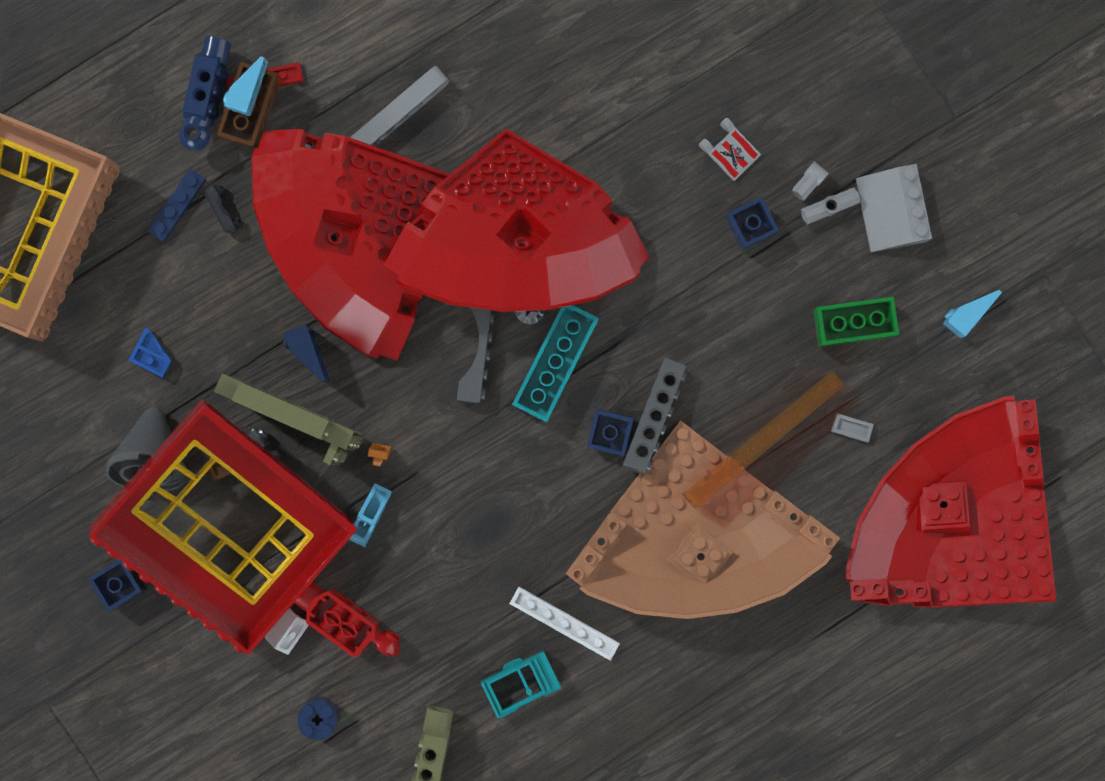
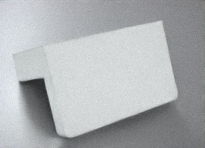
(287, 631)

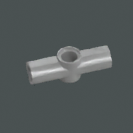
(841, 201)

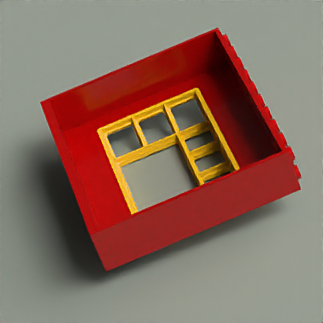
(192, 577)

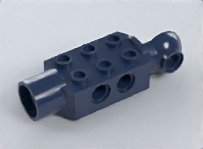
(204, 92)

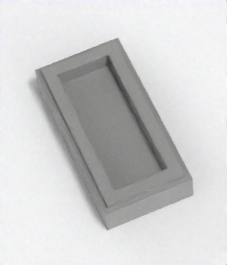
(852, 428)

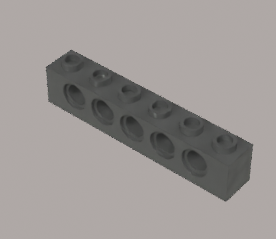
(667, 369)

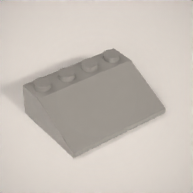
(893, 208)

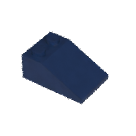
(304, 346)

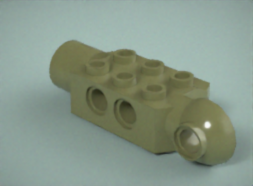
(436, 737)

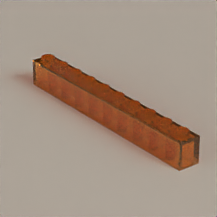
(763, 439)

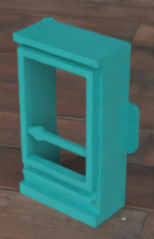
(542, 671)

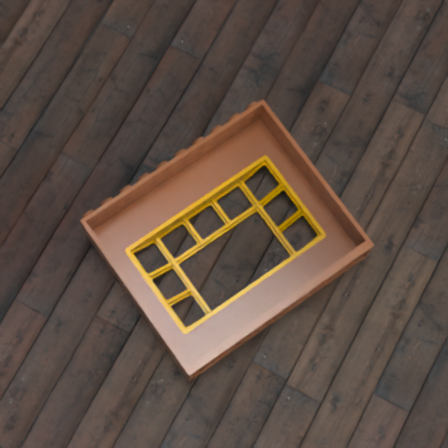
(67, 232)

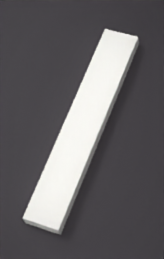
(564, 623)

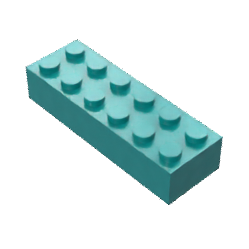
(555, 362)

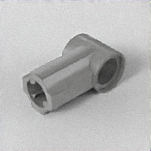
(812, 177)

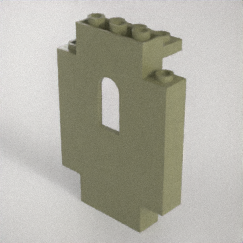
(294, 415)

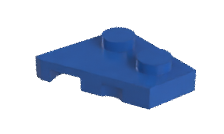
(151, 355)

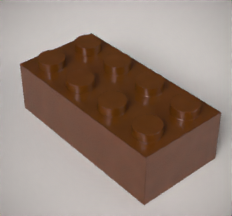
(249, 129)

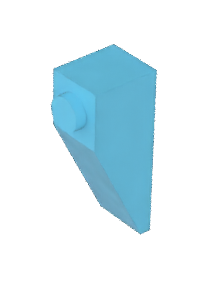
(245, 90)
(965, 317)

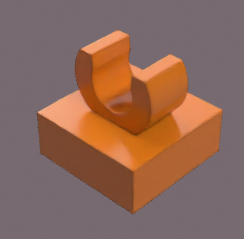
(379, 453)

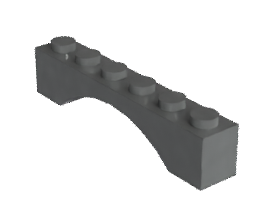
(471, 384)

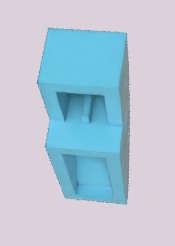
(370, 514)

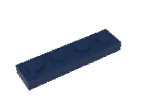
(176, 205)

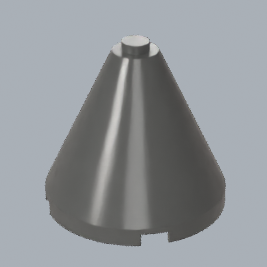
(139, 446)

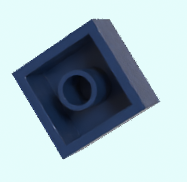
(751, 223)
(611, 432)
(116, 585)

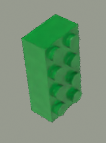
(856, 321)

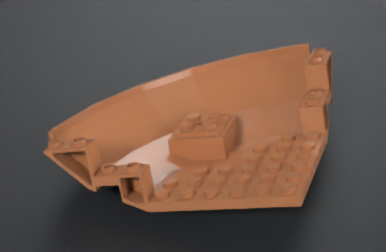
(656, 534)

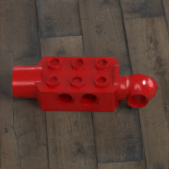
(345, 622)

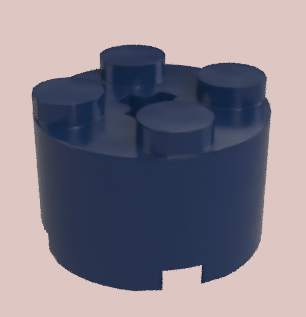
(310, 726)

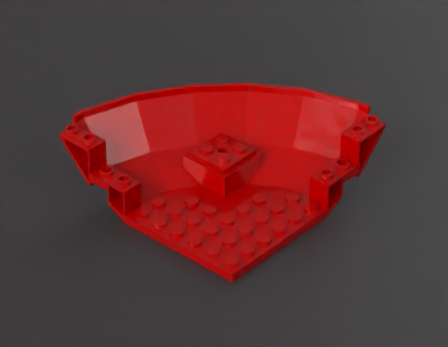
(507, 197)
(362, 200)
(988, 539)

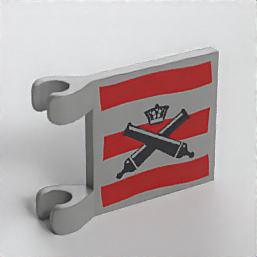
(733, 153)

